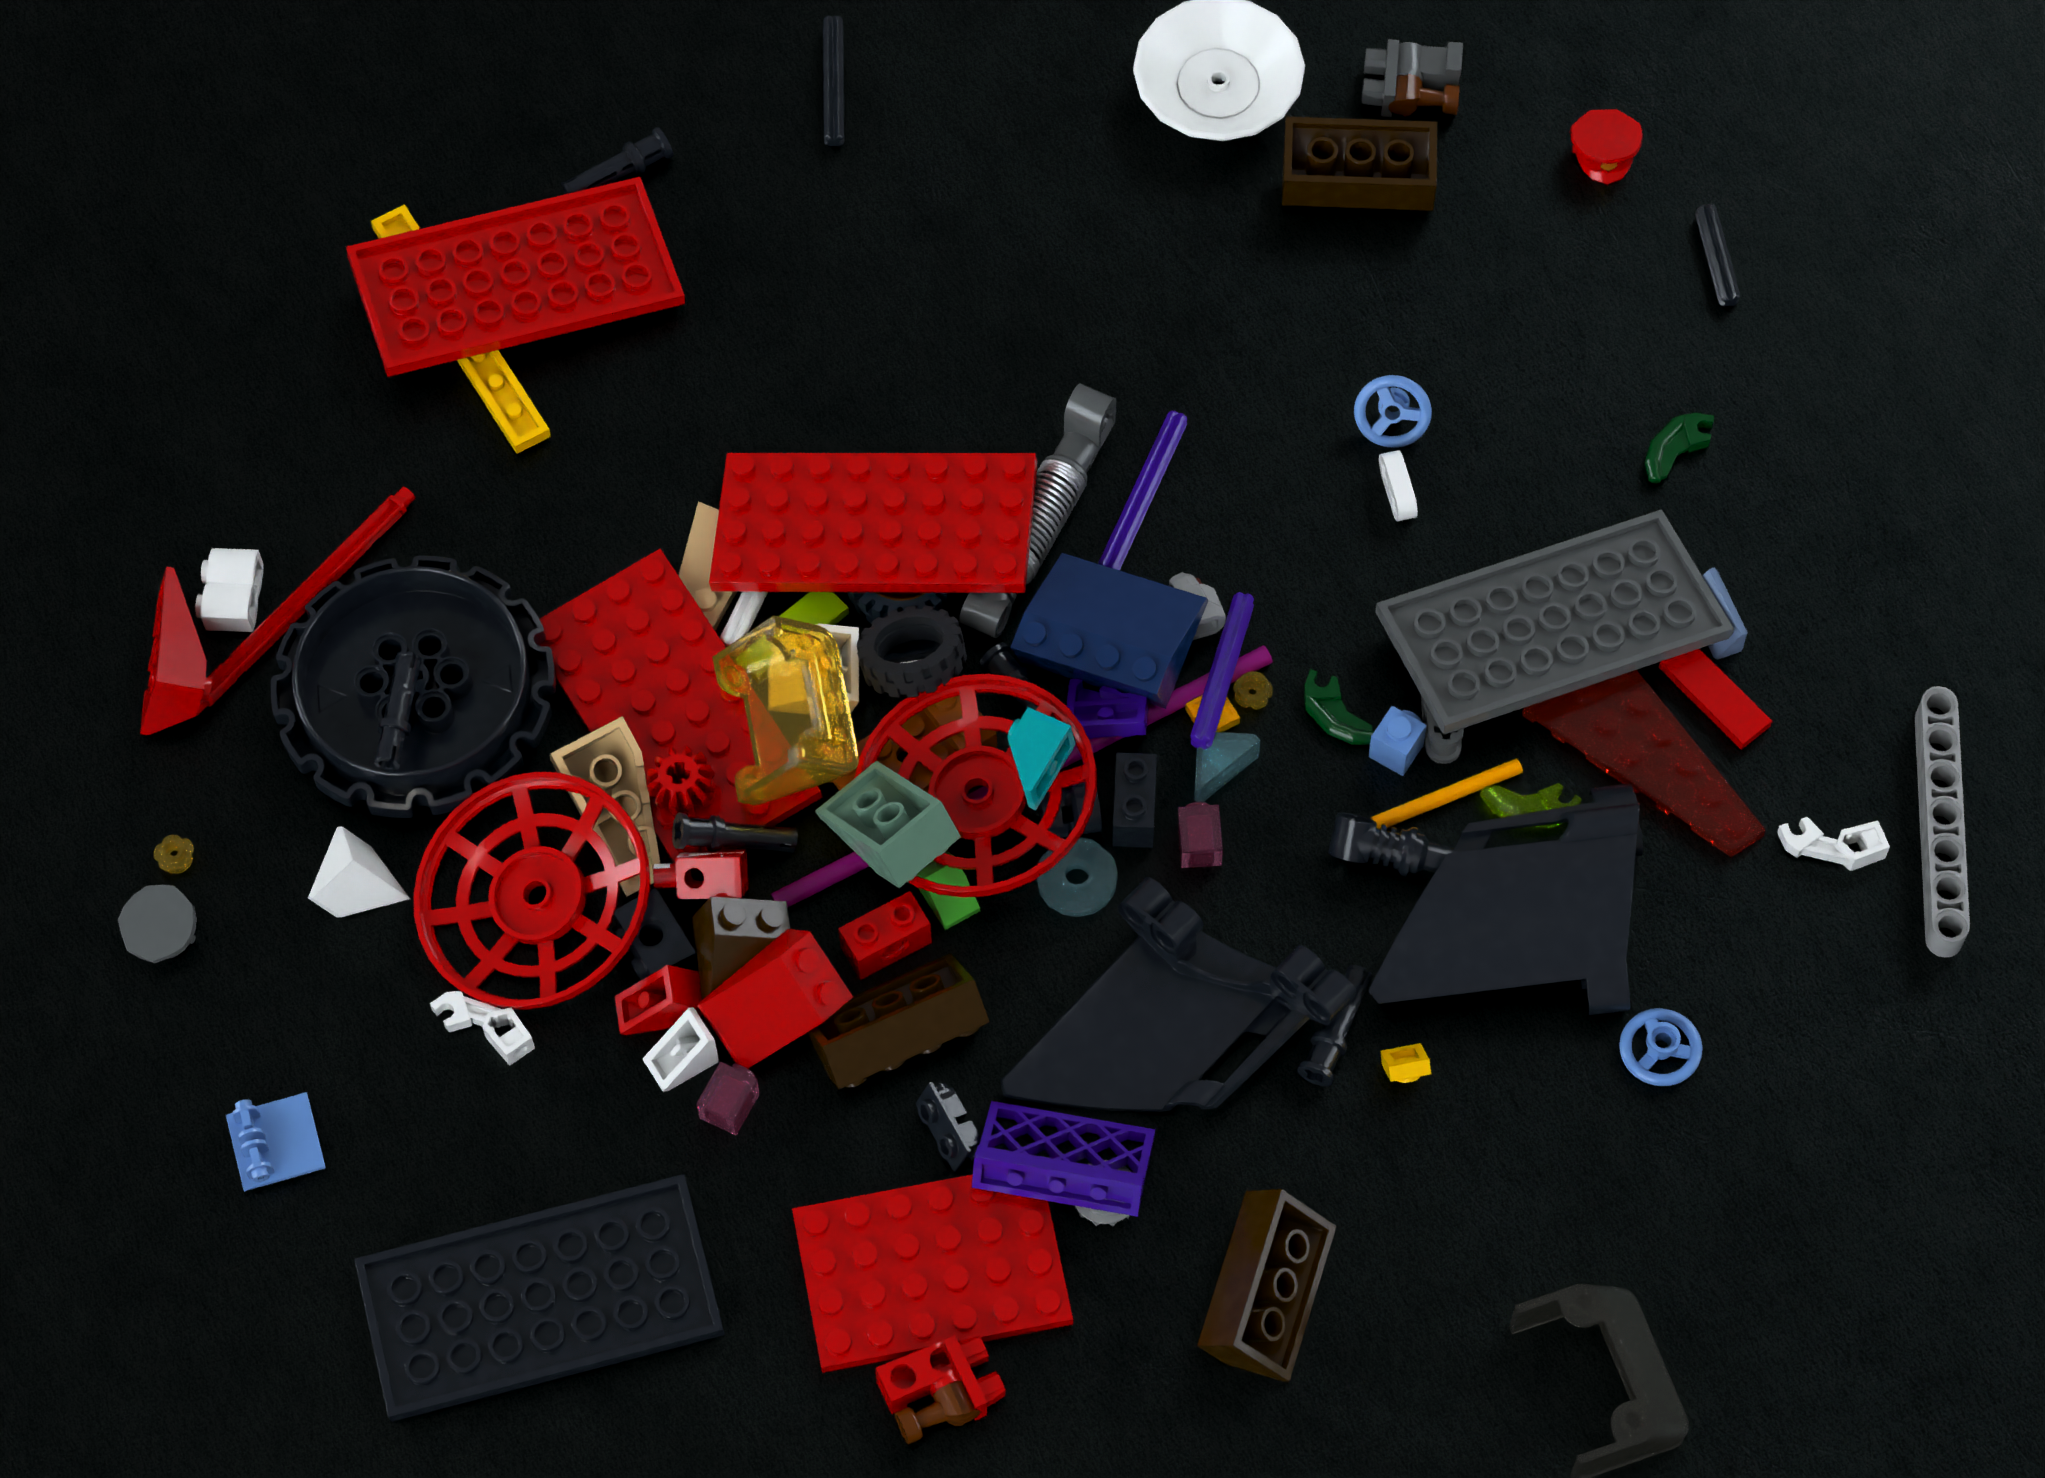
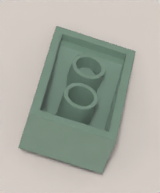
(890, 823)

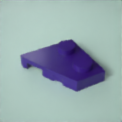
(1107, 711)

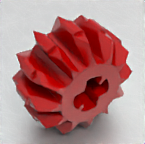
(676, 767)

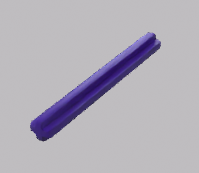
(1144, 490)
(1222, 671)

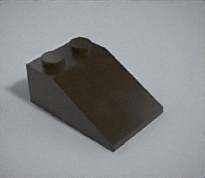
(731, 934)

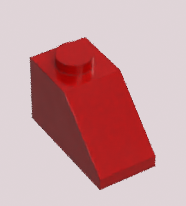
(658, 1000)

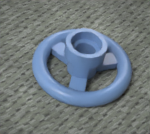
(1393, 397)
(1661, 1032)

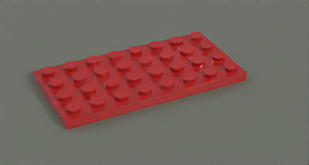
(514, 276)
(874, 522)
(647, 655)

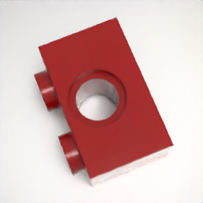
(885, 935)

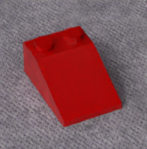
(775, 998)

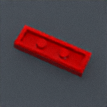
(1717, 696)

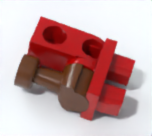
(946, 1375)

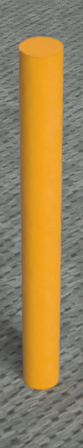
(1448, 794)

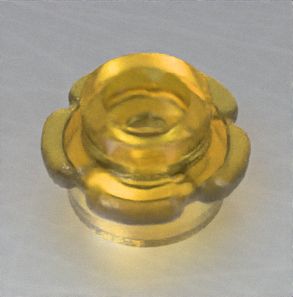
(1255, 681)
(176, 863)

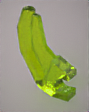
(1509, 803)

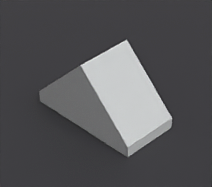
(682, 1052)

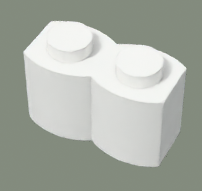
(230, 590)

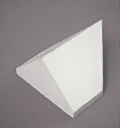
(353, 878)

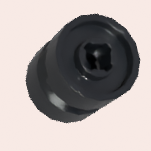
(1073, 797)

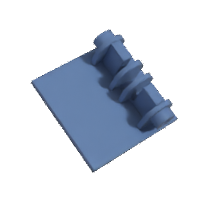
(274, 1140)

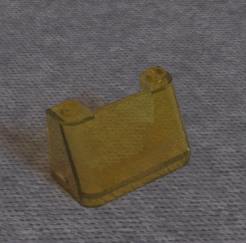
(792, 706)

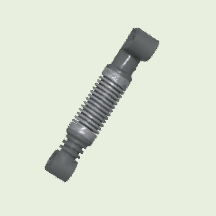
(1058, 480)

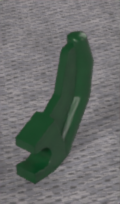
(1674, 439)
(1329, 712)

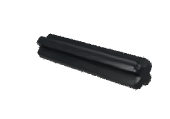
(1717, 255)

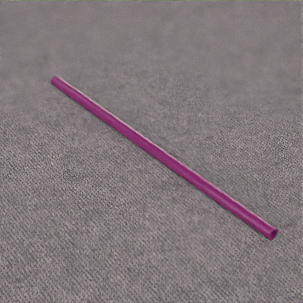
(854, 863)

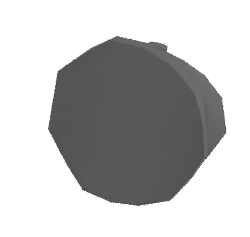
(157, 923)

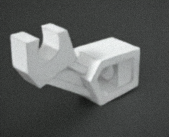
(1813, 844)
(510, 1046)

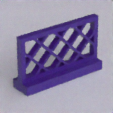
(1060, 1177)

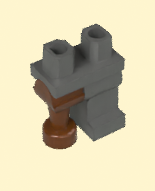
(1413, 77)

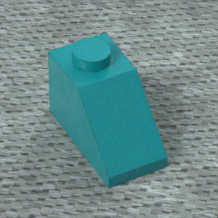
(1039, 751)

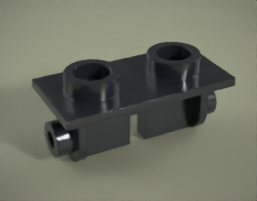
(939, 1110)

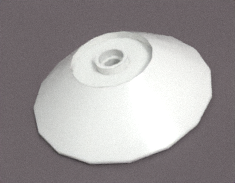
(1219, 43)

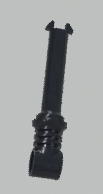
(1357, 839)

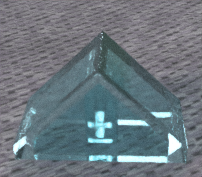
(1223, 761)

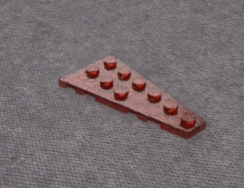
(1641, 743)

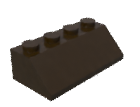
(1359, 163)
(899, 1021)
(1267, 1284)

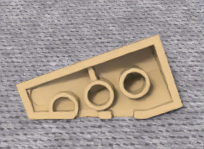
(616, 765)

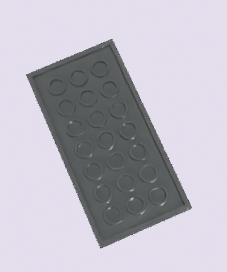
(1553, 621)

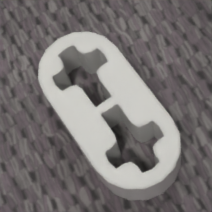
(1398, 485)

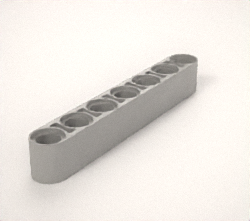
(1936, 837)

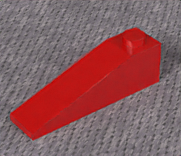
(175, 663)

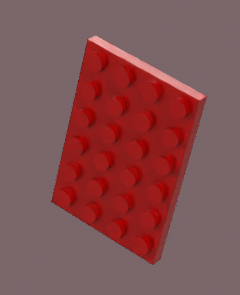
(926, 1266)

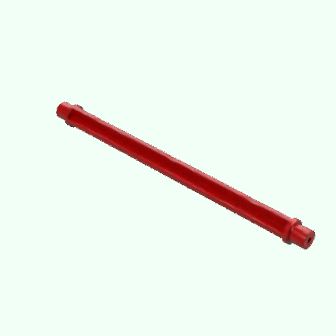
(294, 606)

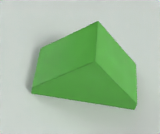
(948, 909)

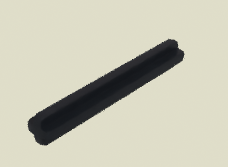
(833, 80)

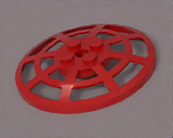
(989, 768)
(516, 879)

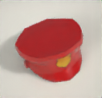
(1606, 144)

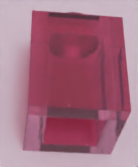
(1199, 835)
(728, 1097)

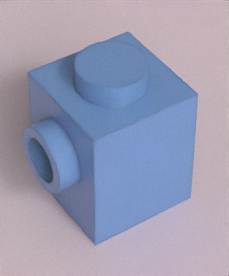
(1397, 740)

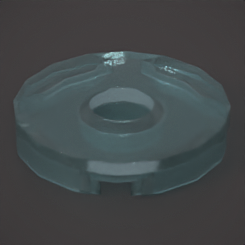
(1080, 898)

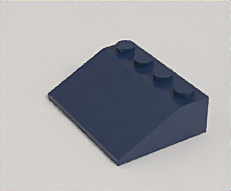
(1109, 629)

